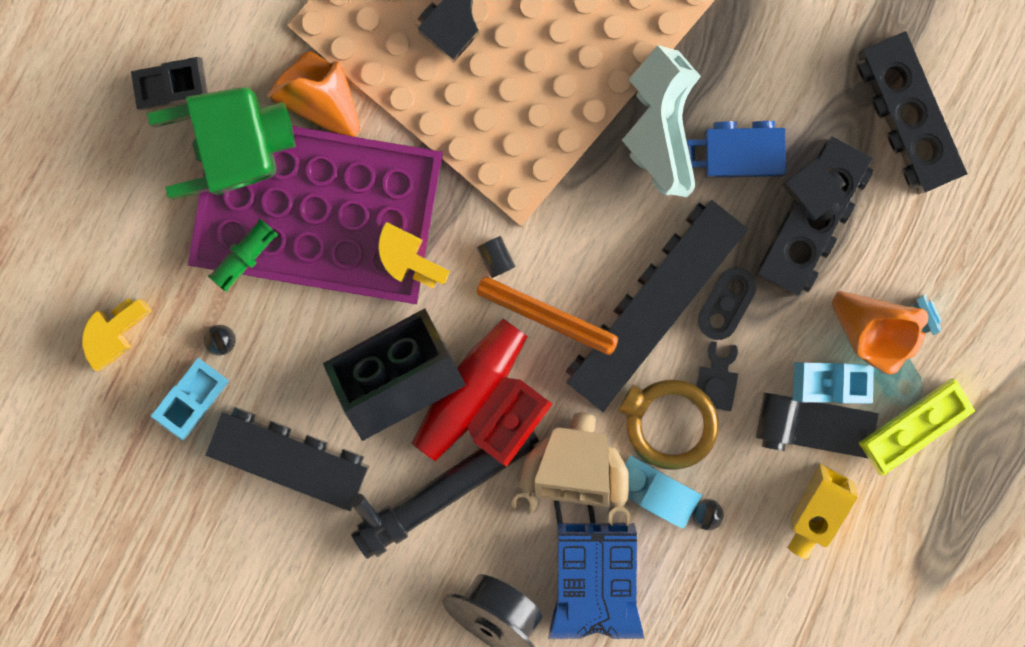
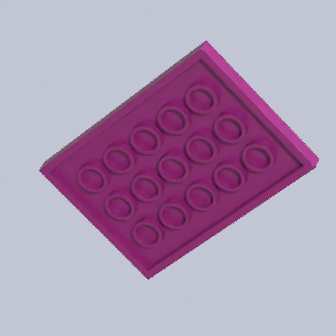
(327, 214)

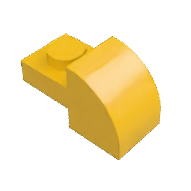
(399, 254)
(104, 338)

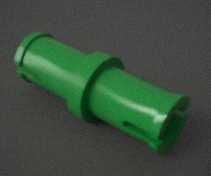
(243, 255)

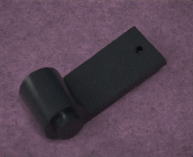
(813, 425)

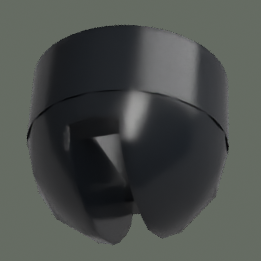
(227, 336)
(700, 513)

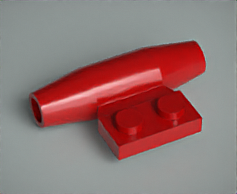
(491, 406)

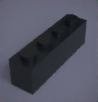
(287, 459)

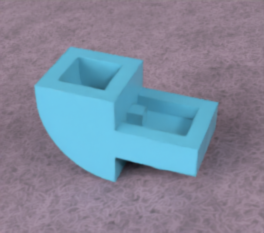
(833, 382)
(190, 400)
(660, 493)

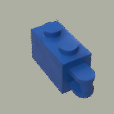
(741, 151)

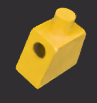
(826, 496)

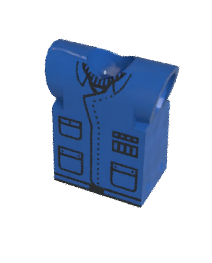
(596, 582)

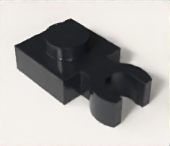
(717, 381)

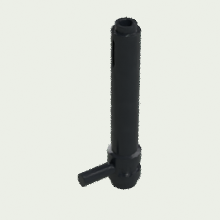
(394, 522)

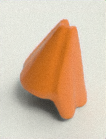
(317, 93)
(880, 330)

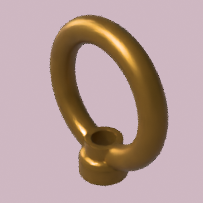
(636, 405)

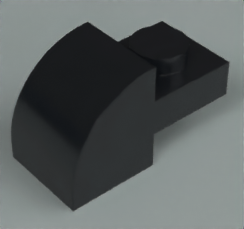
(168, 83)

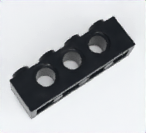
(900, 55)
(776, 264)

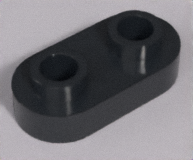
(727, 304)

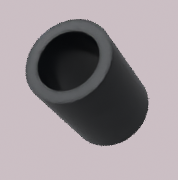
(496, 257)

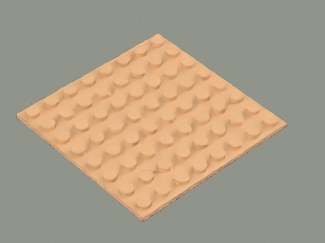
(519, 96)

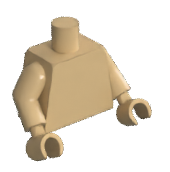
(576, 468)

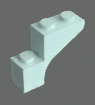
(659, 136)

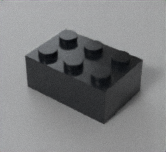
(393, 374)

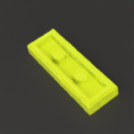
(917, 427)

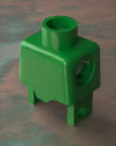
(231, 139)

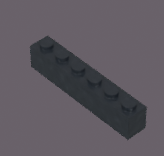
(658, 303)

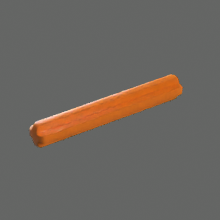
(547, 315)

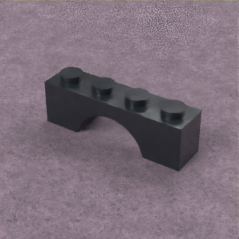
(449, 27)

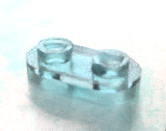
(889, 384)

